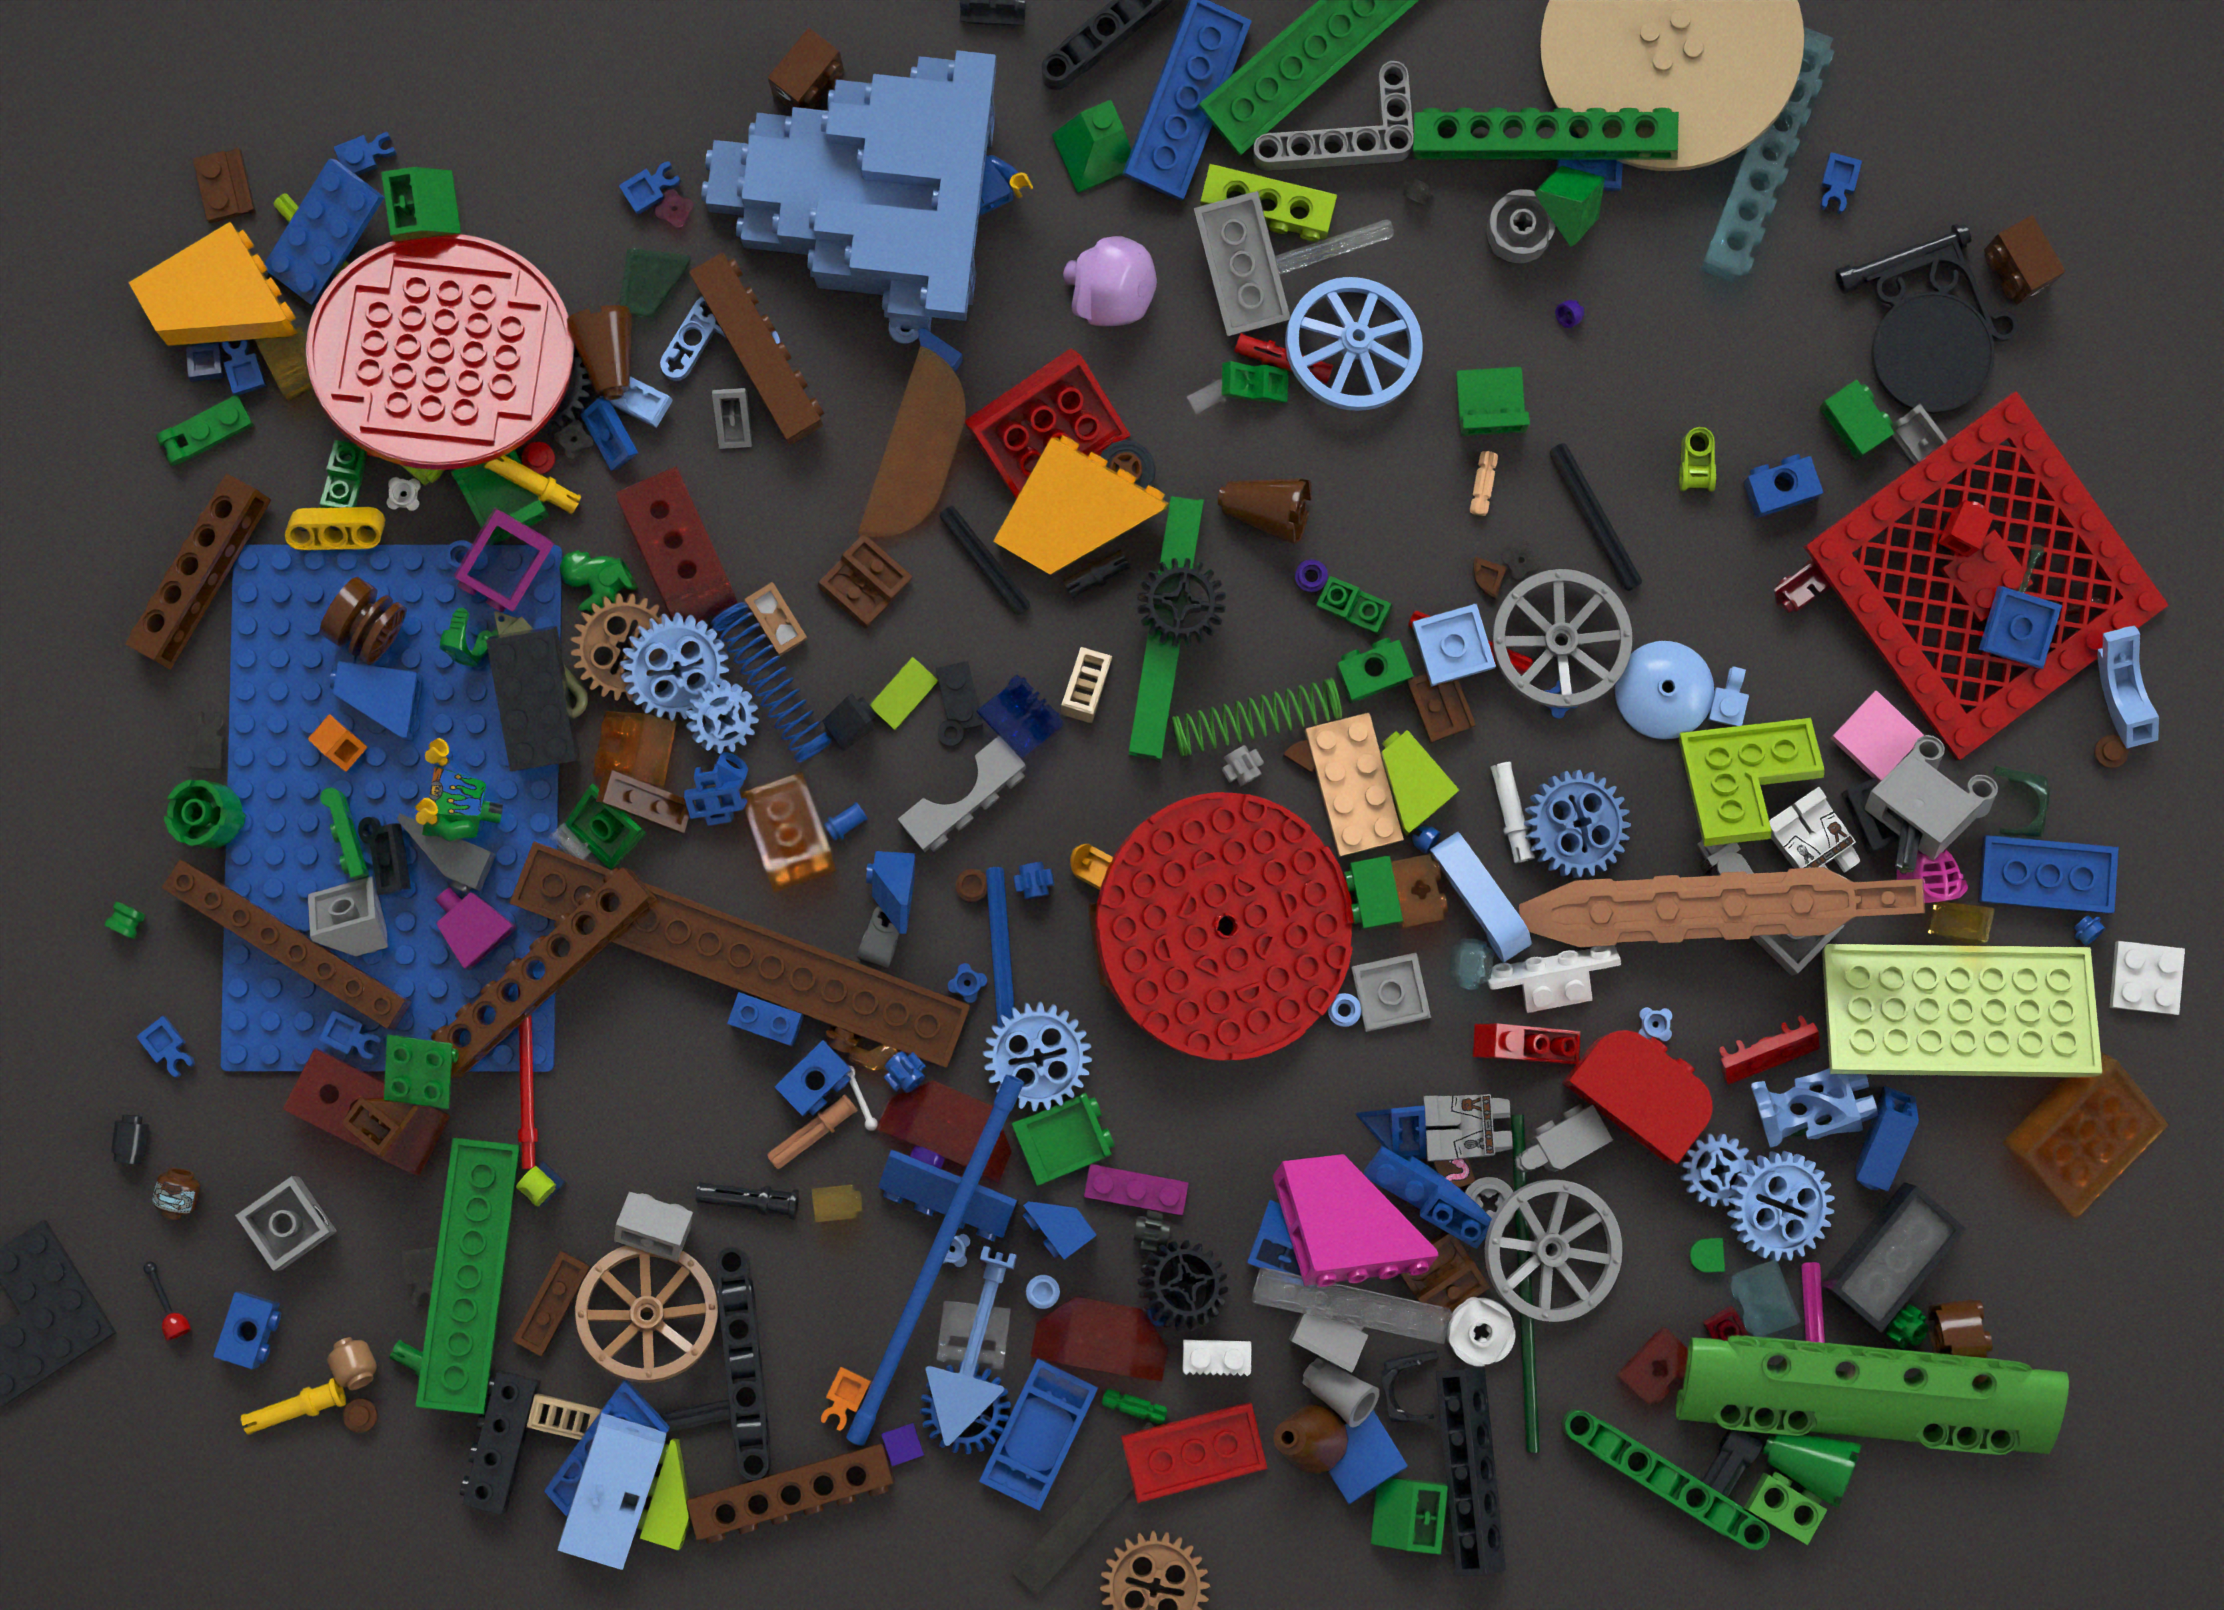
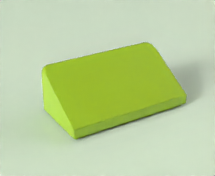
(903, 693)

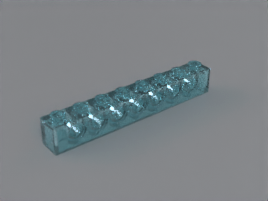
(1720, 258)

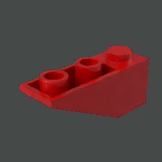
(1526, 1043)

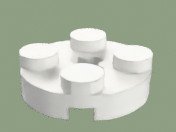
(1485, 1350)

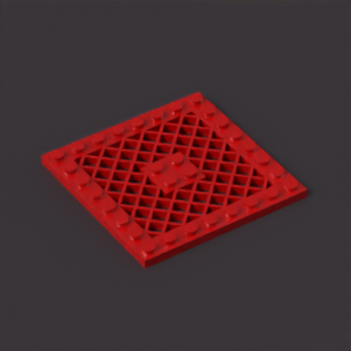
(1979, 575)

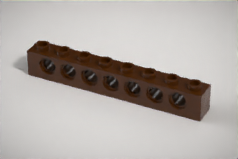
(633, 899)
(287, 944)

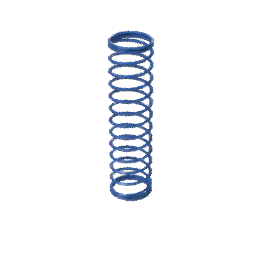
(807, 749)

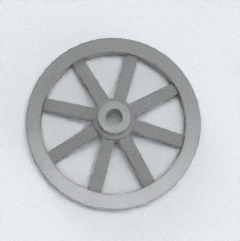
(1565, 630)
(1560, 1250)

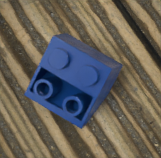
(1062, 1225)
(1273, 1243)

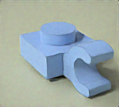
(1729, 704)

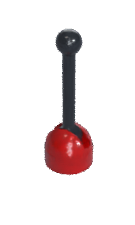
(174, 1324)

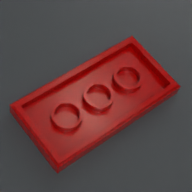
(1193, 1452)

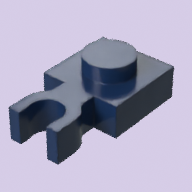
(204, 362)

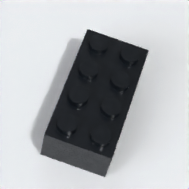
(533, 698)

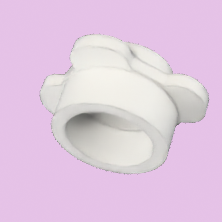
(397, 486)

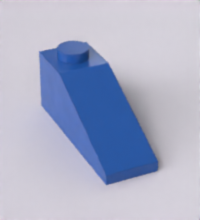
(893, 885)

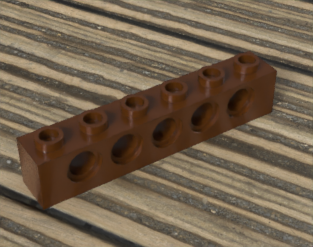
(212, 565)
(704, 1508)

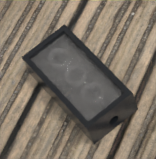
(1893, 1256)

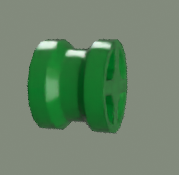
(124, 919)

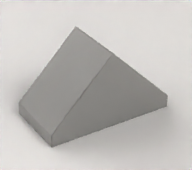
(732, 418)

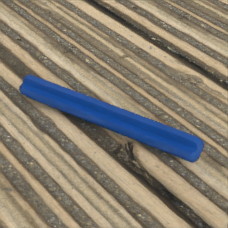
(1000, 943)

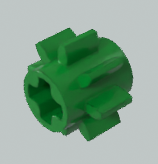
(1908, 1327)

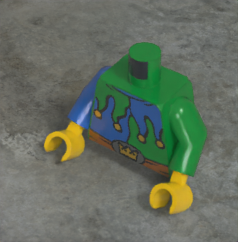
(454, 799)

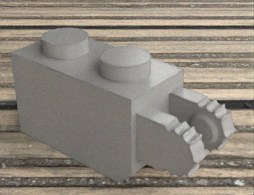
(1565, 1142)

